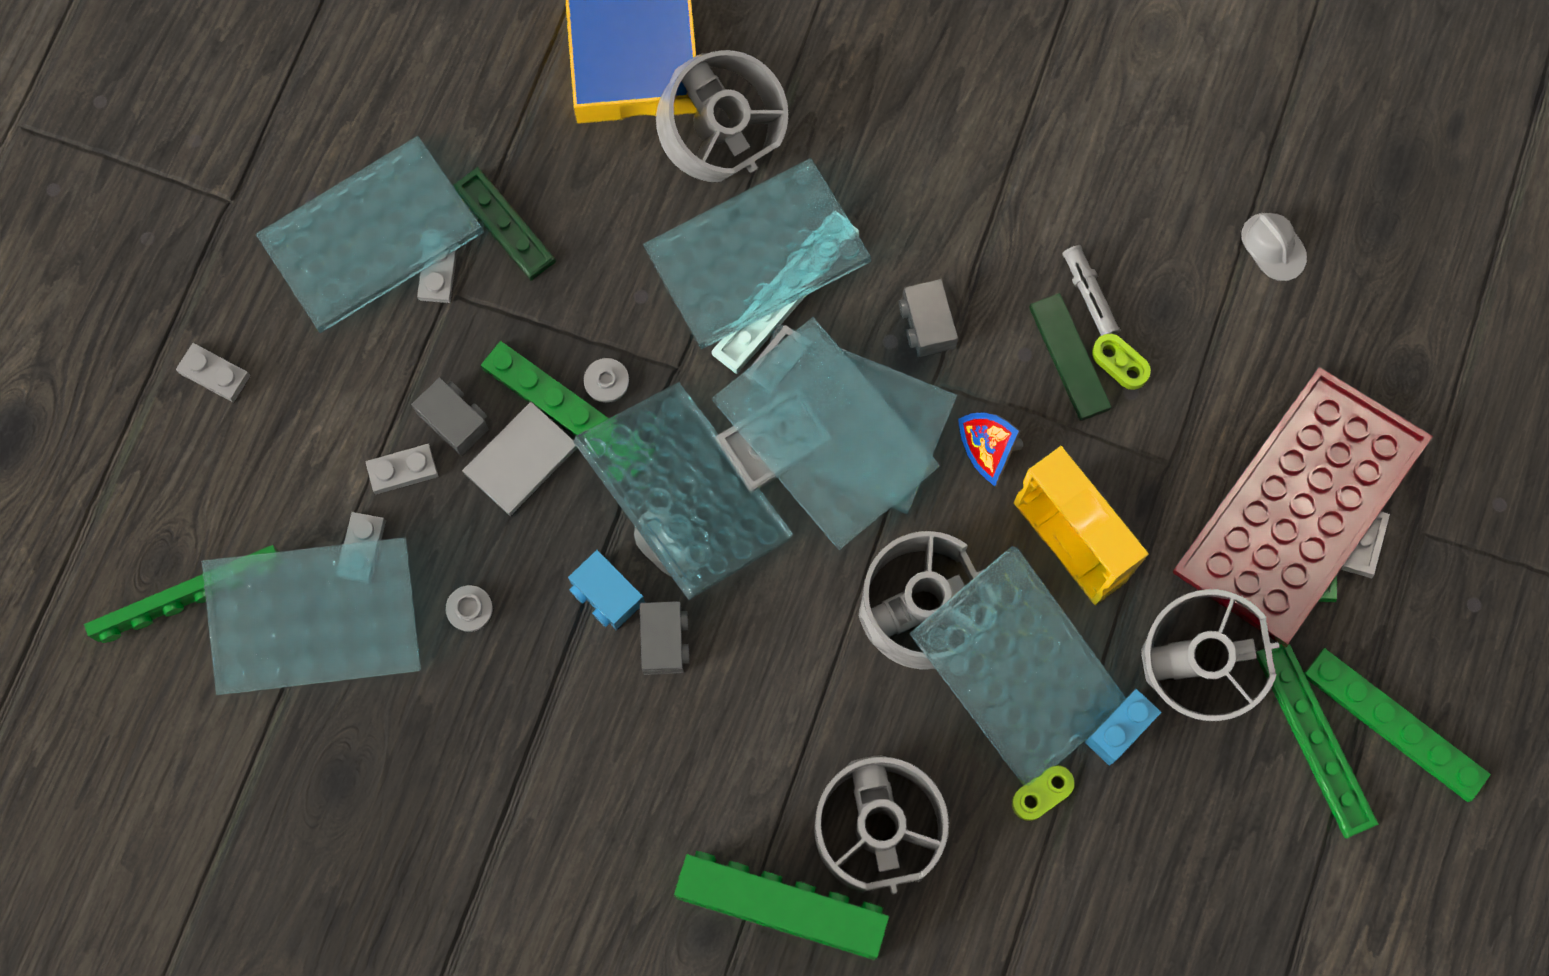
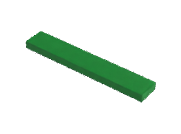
(1318, 742)

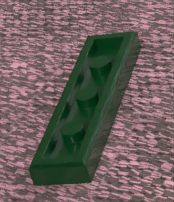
(504, 223)
(1070, 357)

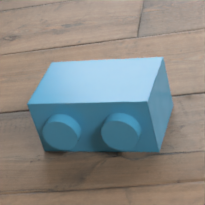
(605, 590)
(1123, 727)

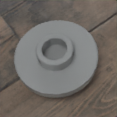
(606, 380)
(469, 608)

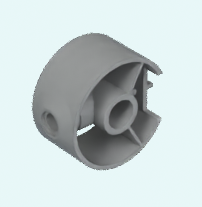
(708, 92)
(900, 611)
(1179, 661)
(873, 796)

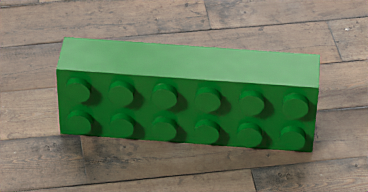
(781, 906)

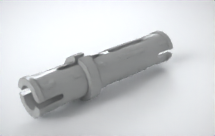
(1076, 259)

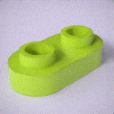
(1124, 359)
(1044, 793)

